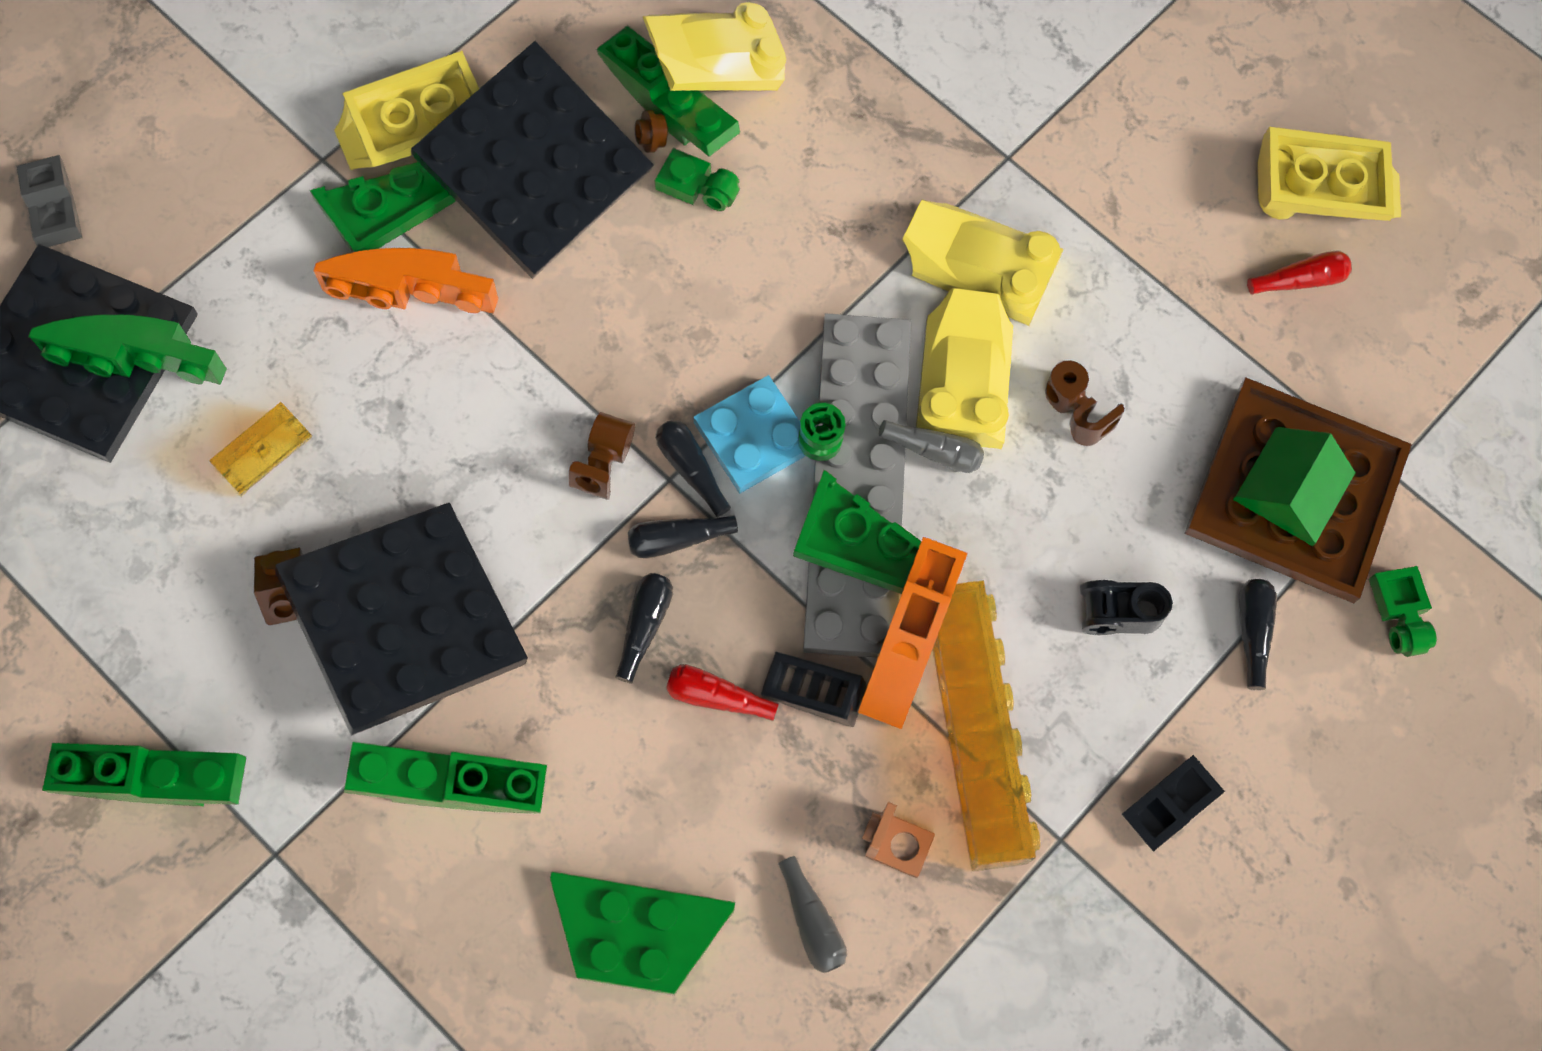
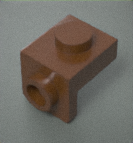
(268, 589)

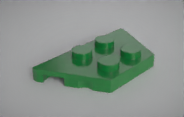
(635, 932)

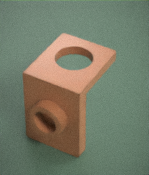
(883, 829)

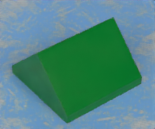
(1297, 481)

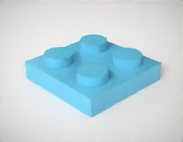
(752, 433)

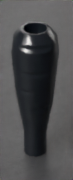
(687, 458)
(667, 536)
(645, 617)
(1257, 623)

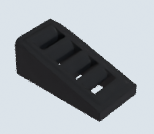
(828, 710)

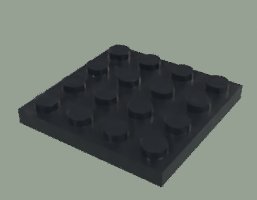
(532, 159)
(69, 400)
(400, 617)

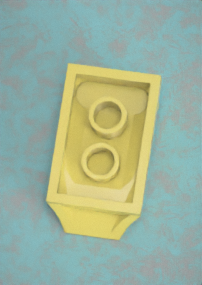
(718, 49)
(396, 112)
(1326, 176)
(978, 254)
(967, 368)

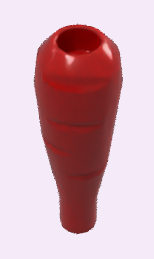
(1312, 272)
(710, 691)

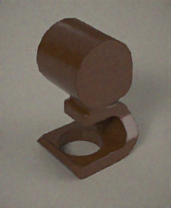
(1068, 392)
(607, 442)

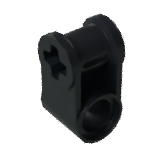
(1114, 607)

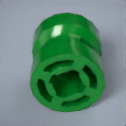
(820, 442)

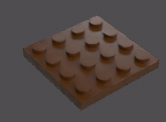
(1351, 536)

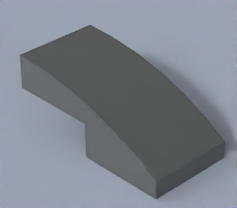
(49, 201)

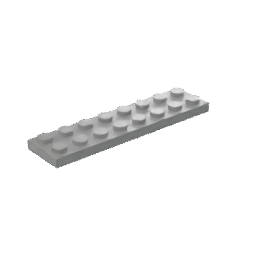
(868, 381)

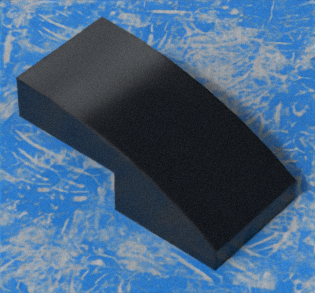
(1173, 803)

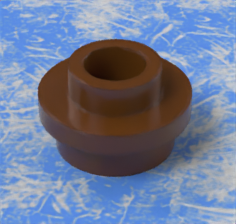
(651, 131)

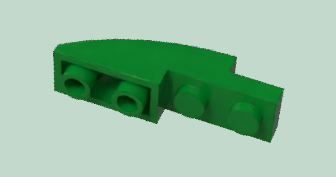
(687, 113)
(121, 341)
(144, 774)
(445, 780)

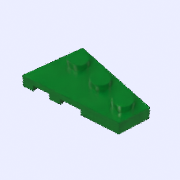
(383, 207)
(855, 539)

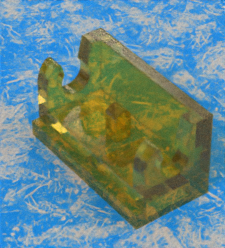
(260, 449)

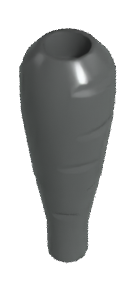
(944, 448)
(816, 928)

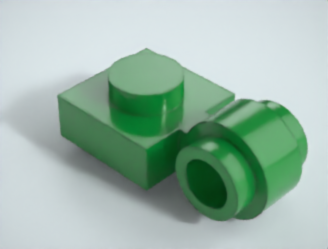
(688, 176)
(1403, 597)

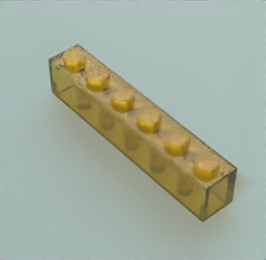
(981, 733)

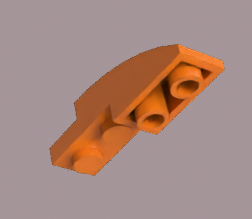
(393, 274)
(912, 632)

